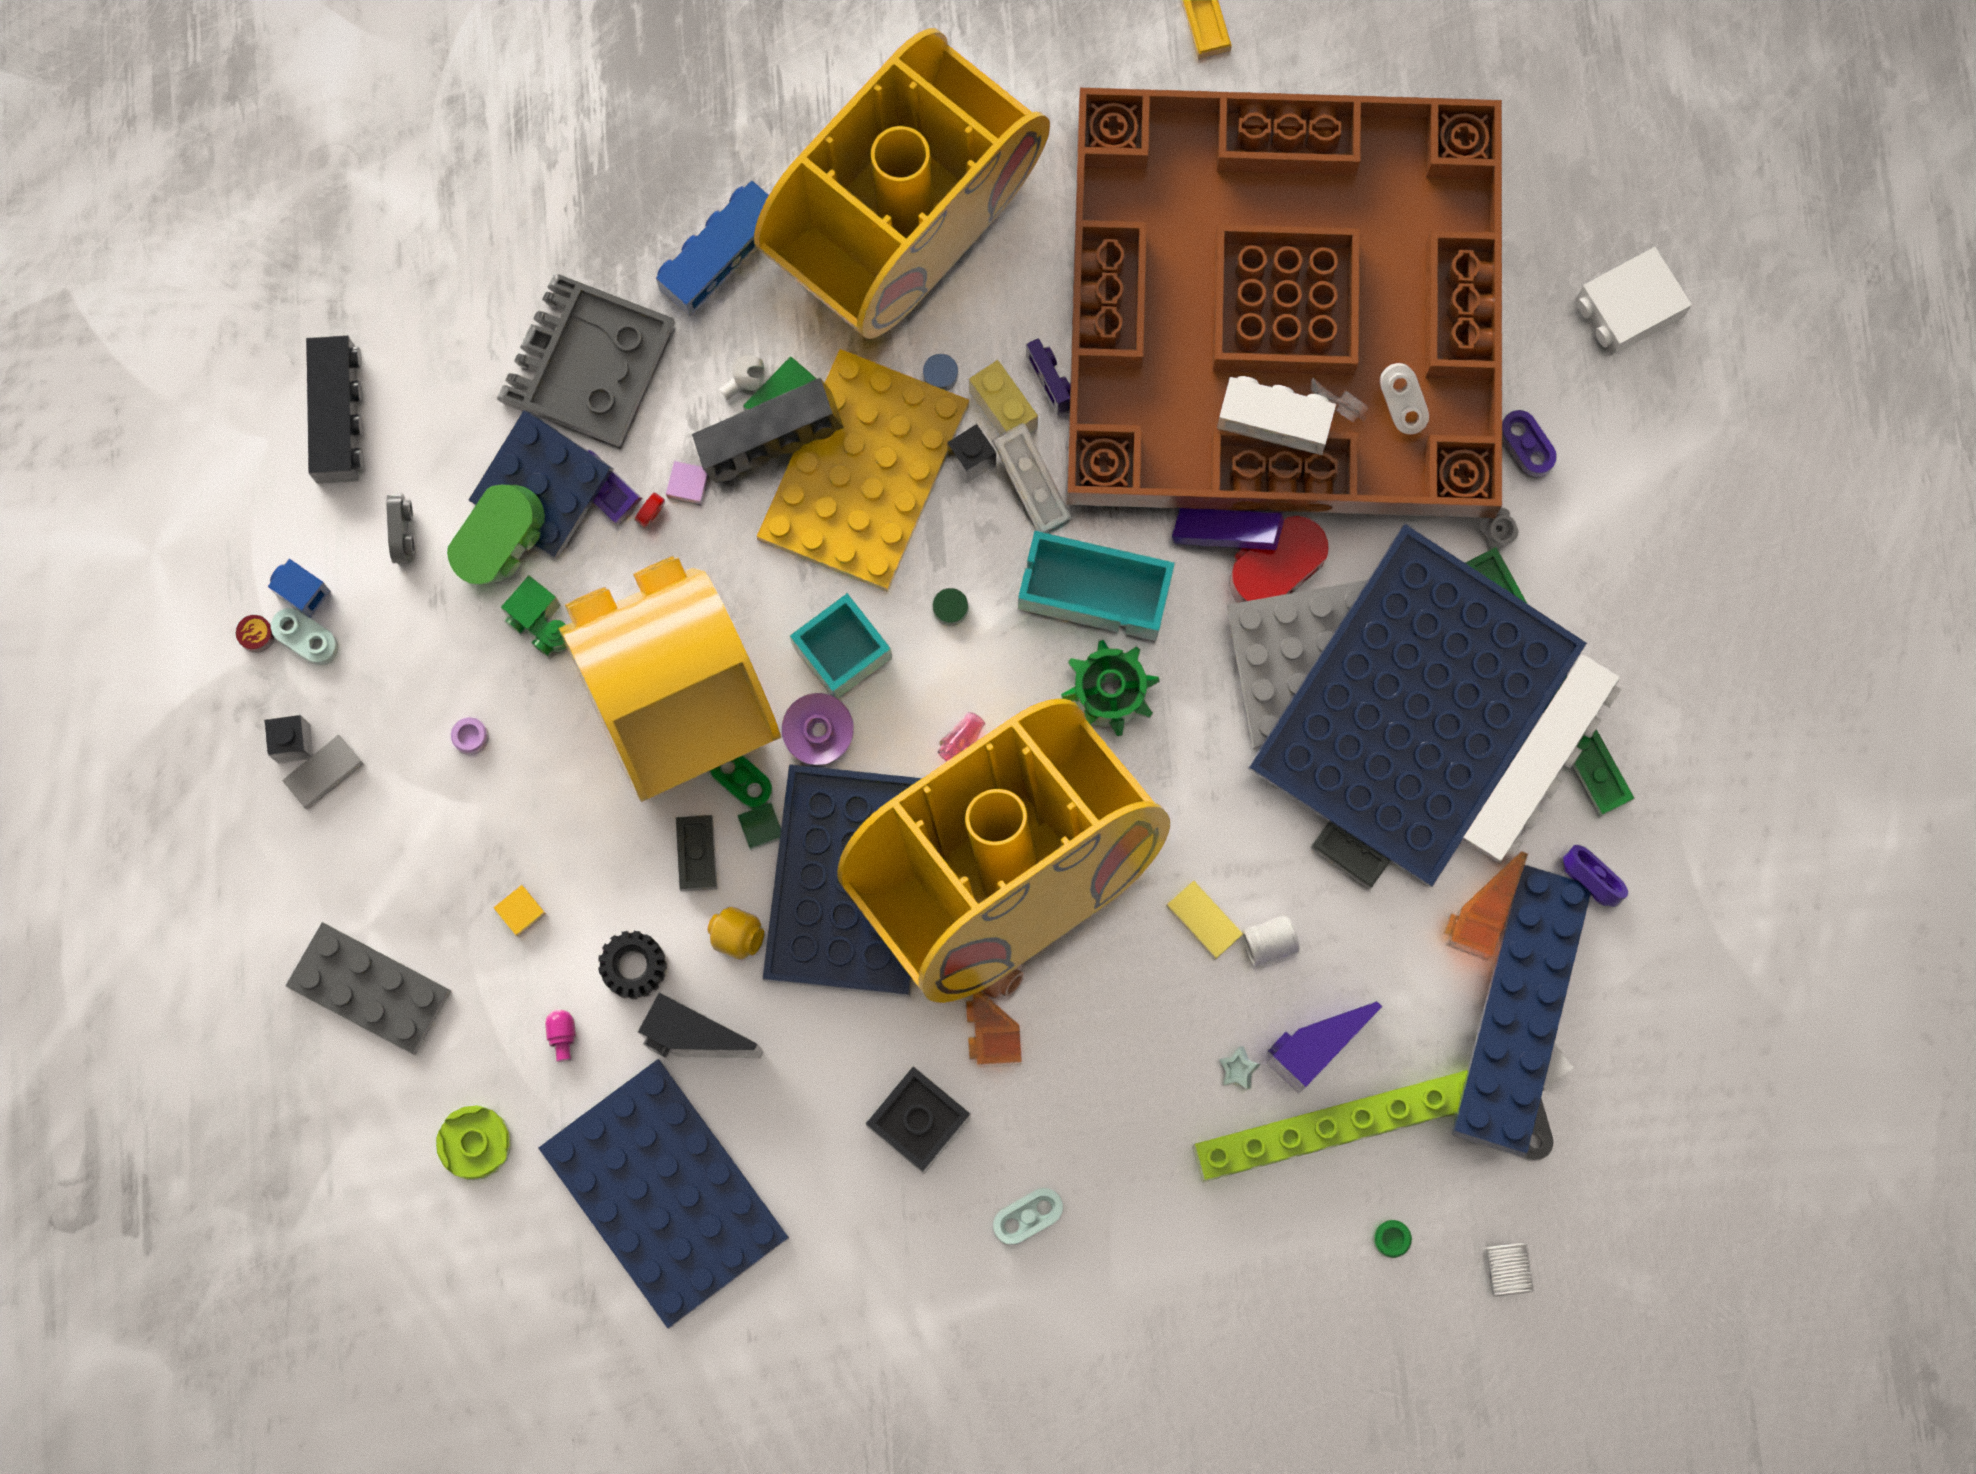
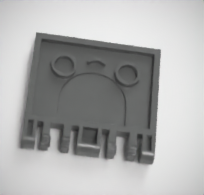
(591, 363)

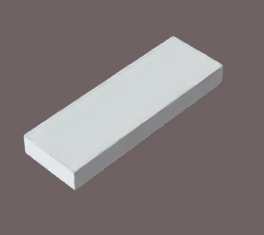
(1031, 478)

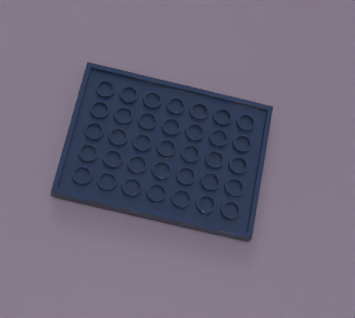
(1417, 705)

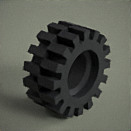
(616, 949)

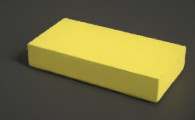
(1204, 920)

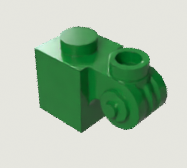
(530, 610)

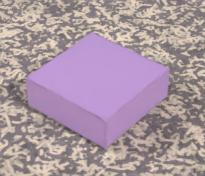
(687, 483)

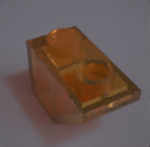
(996, 1034)

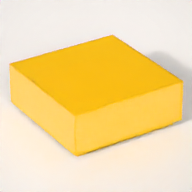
(519, 910)

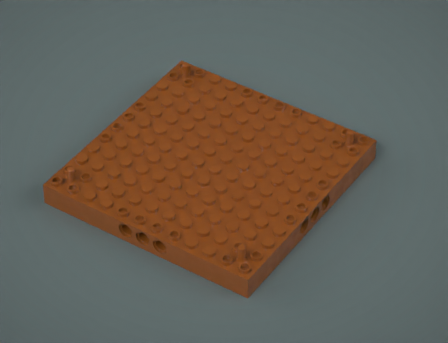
(1286, 252)

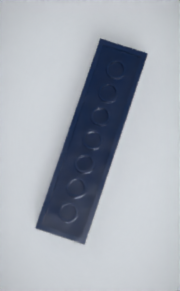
(1522, 1012)

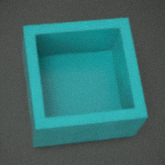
(841, 646)

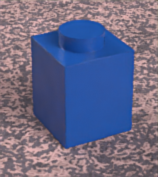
(298, 587)

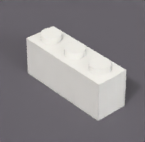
(1276, 414)

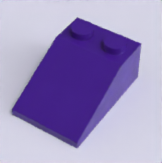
(1312, 1047)

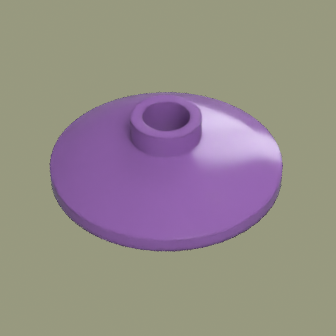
(802, 718)

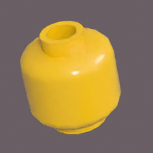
(735, 933)

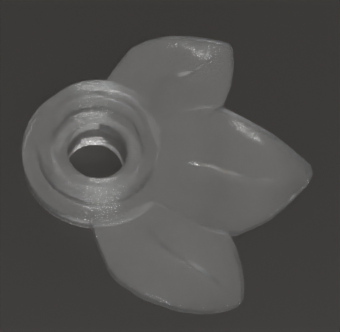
(1349, 405)

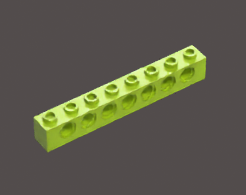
(1329, 1127)

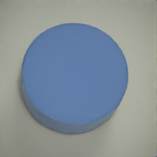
(940, 371)

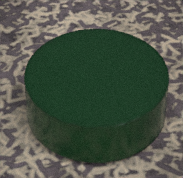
(950, 606)

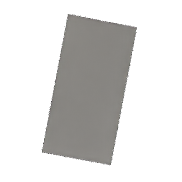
(322, 772)

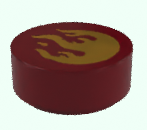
(254, 633)

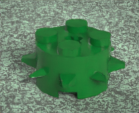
(1116, 668)

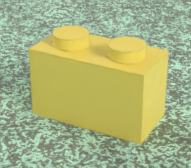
(1001, 399)

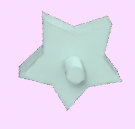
(1239, 1068)

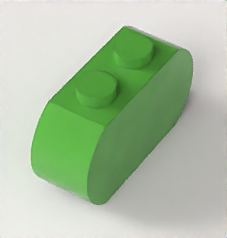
(496, 535)

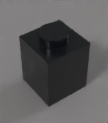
(971, 453)
(288, 739)

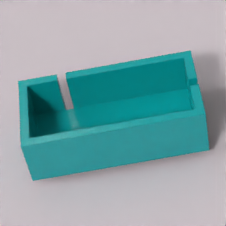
(1095, 585)

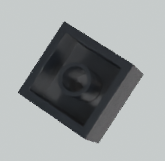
(918, 1120)

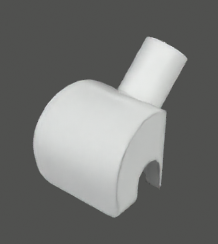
(741, 372)

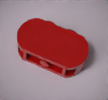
(1280, 571)

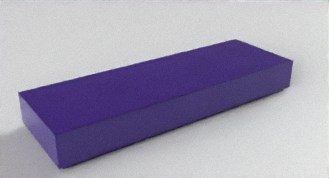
(1228, 528)

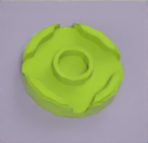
(473, 1142)

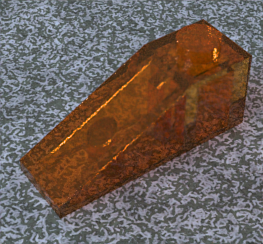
(1481, 919)

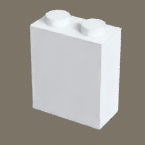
(1633, 301)

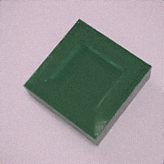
(760, 826)

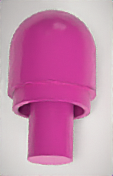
(560, 1033)

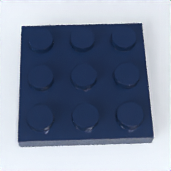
(555, 470)

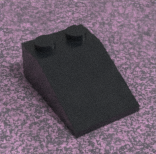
(686, 1033)

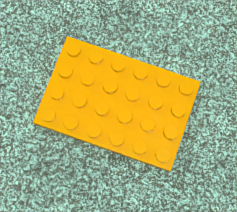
(864, 488)

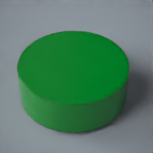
(1392, 1239)

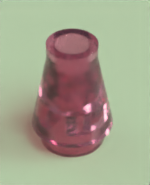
(961, 736)

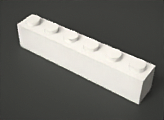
(1542, 759)

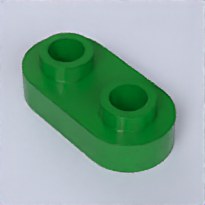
(741, 780)

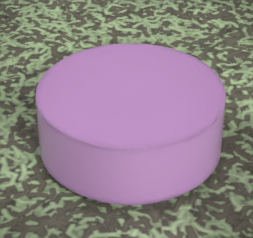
(469, 736)

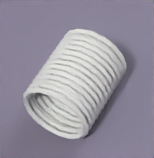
(1270, 940)
(1510, 1269)

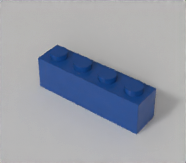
(714, 252)

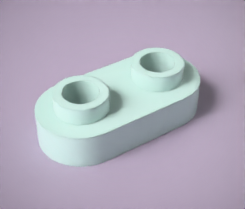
(303, 635)
(1027, 1216)

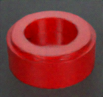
(650, 510)

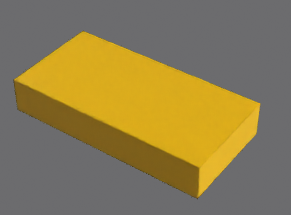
(1207, 27)

